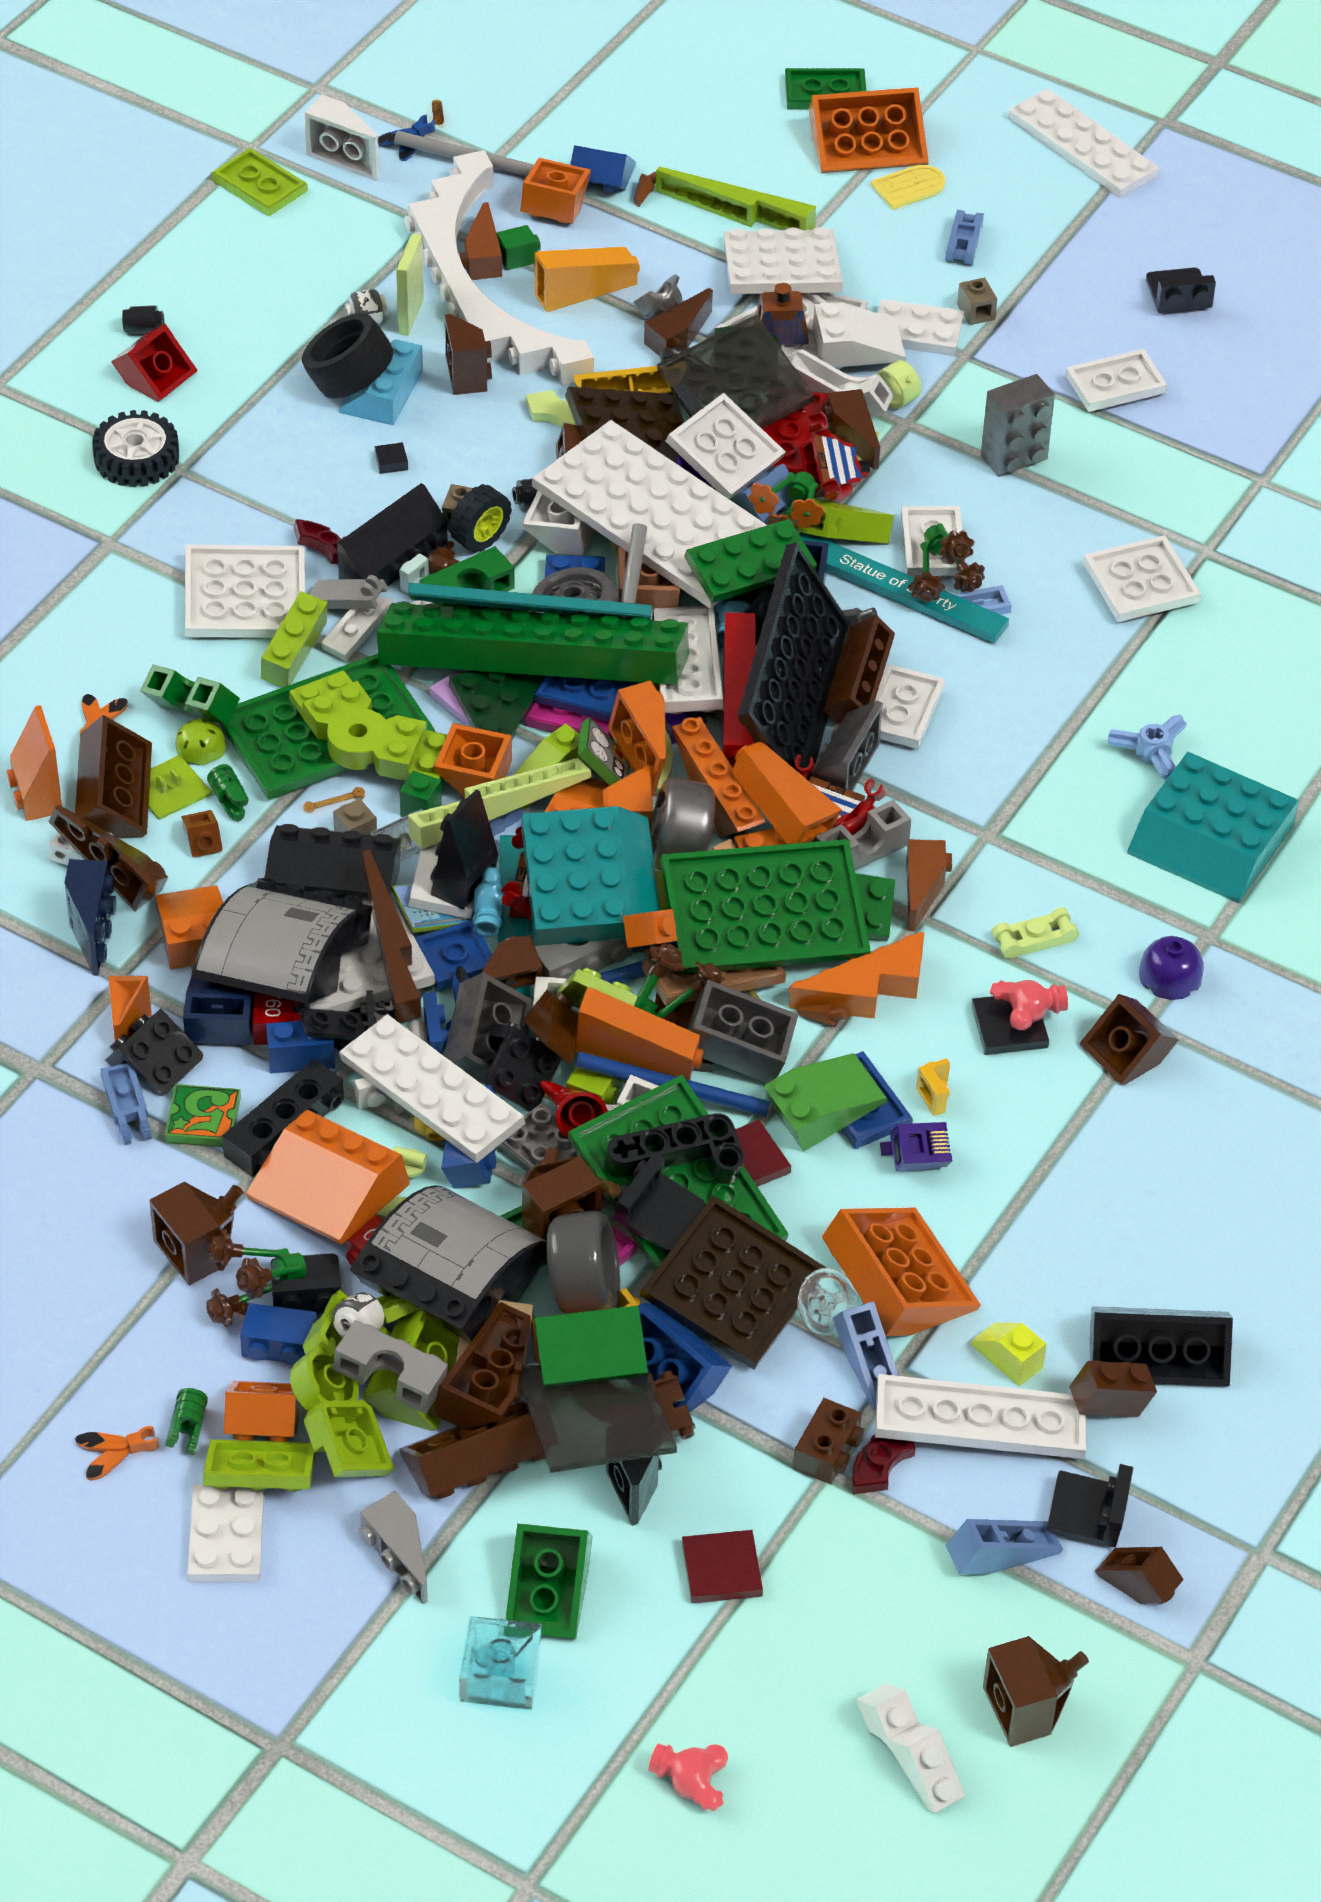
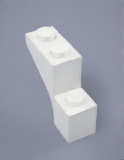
(825, 379)
(915, 1745)

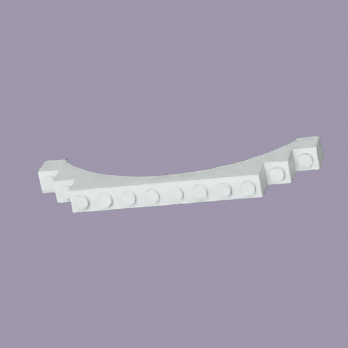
(510, 338)

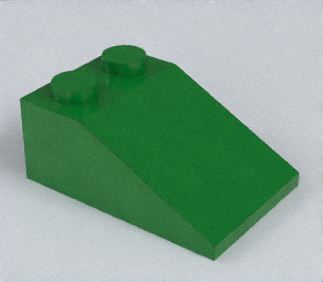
(549, 1578)

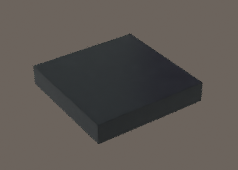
(996, 1032)

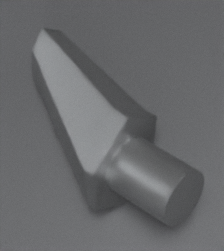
(856, 615)

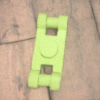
(1035, 933)

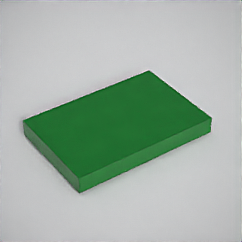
(805, 82)
(590, 1346)

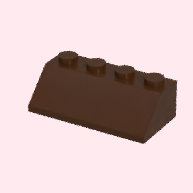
(114, 778)
(472, 1453)

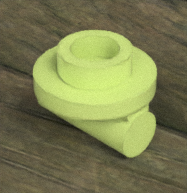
(414, 1161)

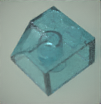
(500, 1662)

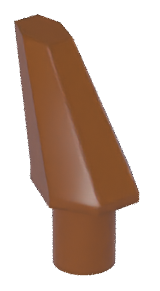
(644, 187)
(823, 1013)

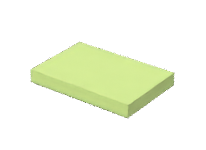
(410, 284)

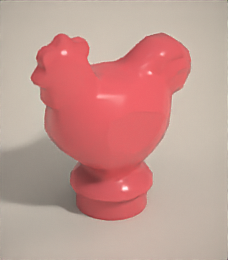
(1030, 1000)
(691, 1771)

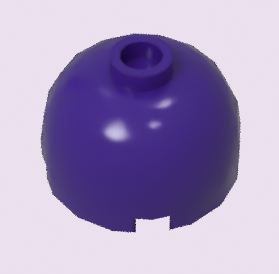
(1171, 967)

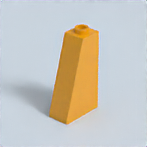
(582, 274)

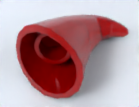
(573, 1106)

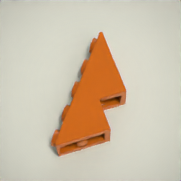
(708, 764)
(856, 984)

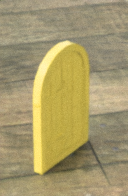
(909, 185)

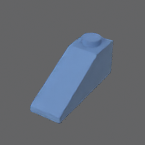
(865, 1346)
(997, 1545)

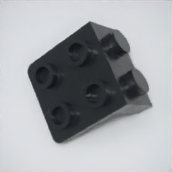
(1181, 289)
(157, 1052)
(520, 1066)
(656, 1205)
(314, 1290)

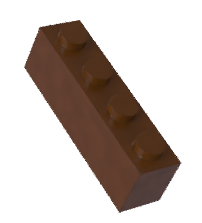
(859, 667)

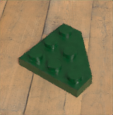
(495, 698)

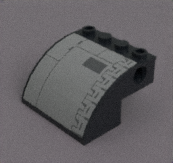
(282, 940)
(450, 1258)

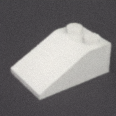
(341, 137)
(855, 336)

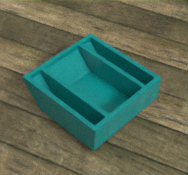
(1213, 827)
(587, 873)

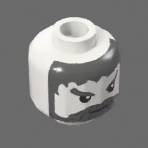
(367, 302)
(358, 1307)

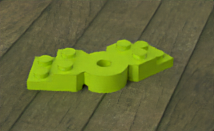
(359, 736)
(334, 1416)

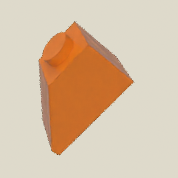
(650, 928)

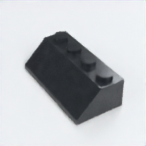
(393, 537)
(330, 859)
(1174, 1344)

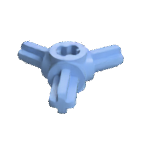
(1152, 743)

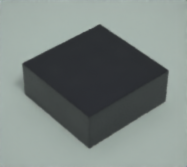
(391, 458)

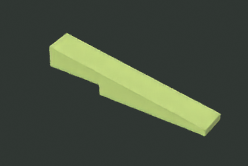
(501, 797)

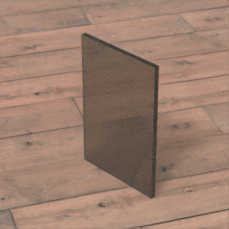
(595, 1420)

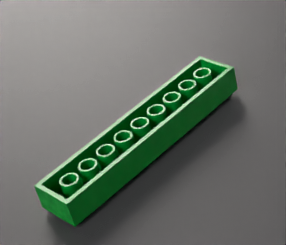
(533, 643)

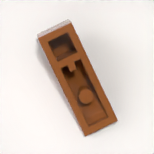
(482, 248)
(926, 874)

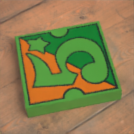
(201, 1114)

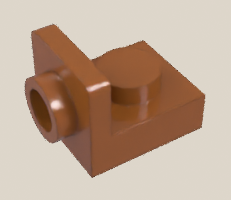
(202, 833)

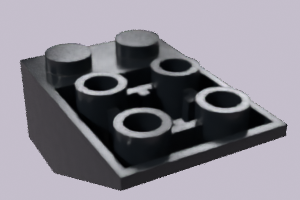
(463, 852)

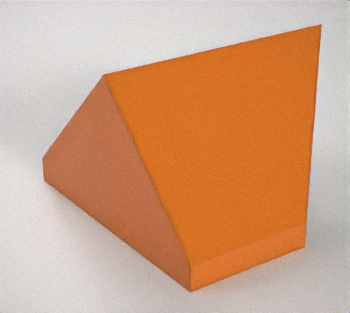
(632, 794)
(128, 1002)

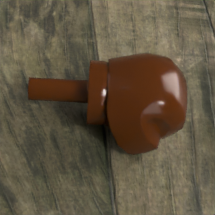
(442, 558)

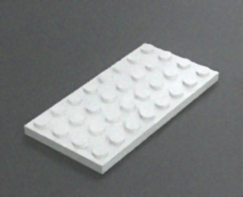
(623, 481)

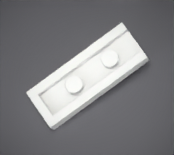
(354, 629)

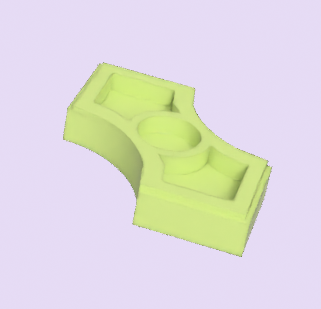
(549, 408)

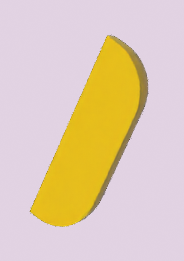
(634, 379)

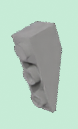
(394, 1533)

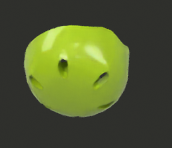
(200, 733)

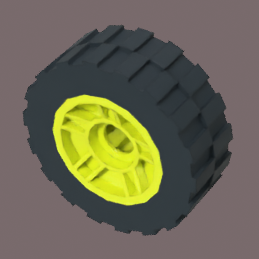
(480, 518)

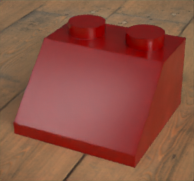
(155, 364)

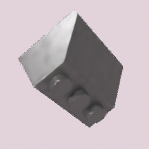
(850, 747)
(477, 1007)

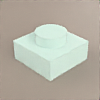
(413, 571)

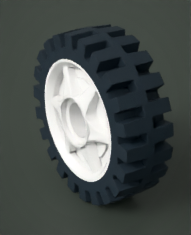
(135, 448)

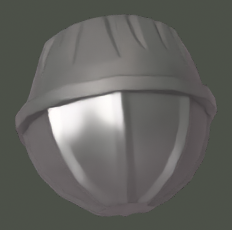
(666, 297)

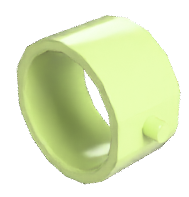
(902, 381)

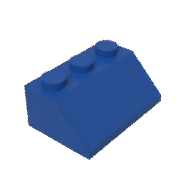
(677, 1349)

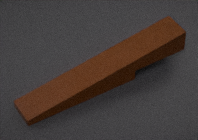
(393, 943)

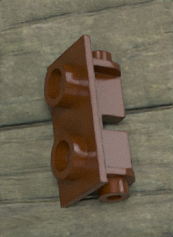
(668, 1393)

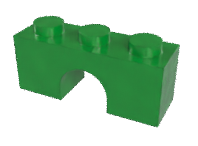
(482, 571)
(199, 698)

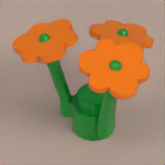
(800, 488)

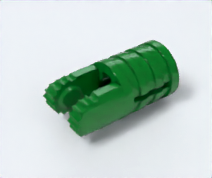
(225, 782)
(187, 1418)

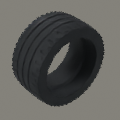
(347, 355)

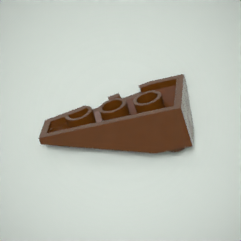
(134, 872)
(487, 1372)

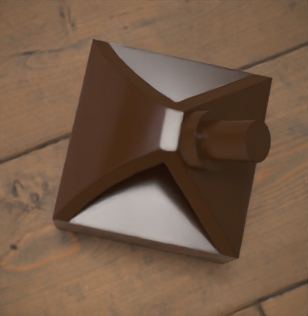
(557, 1190)
(185, 1222)
(1028, 1687)

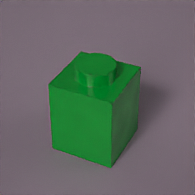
(518, 247)
(419, 793)

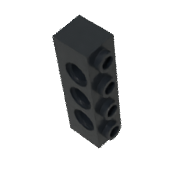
(255, 1135)

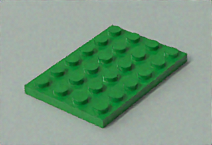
(281, 745)
(766, 905)
(658, 1107)

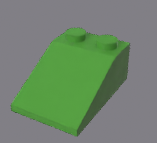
(823, 1098)

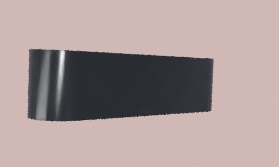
(629, 1149)

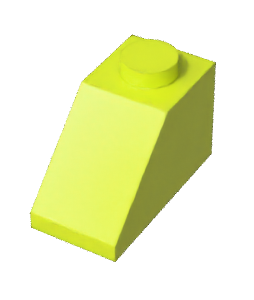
(1012, 1350)

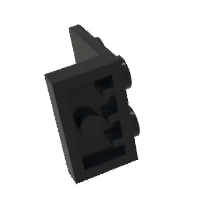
(1090, 1506)

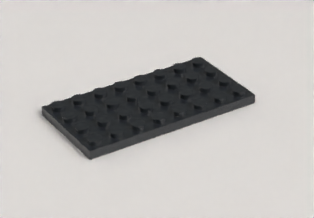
(794, 662)

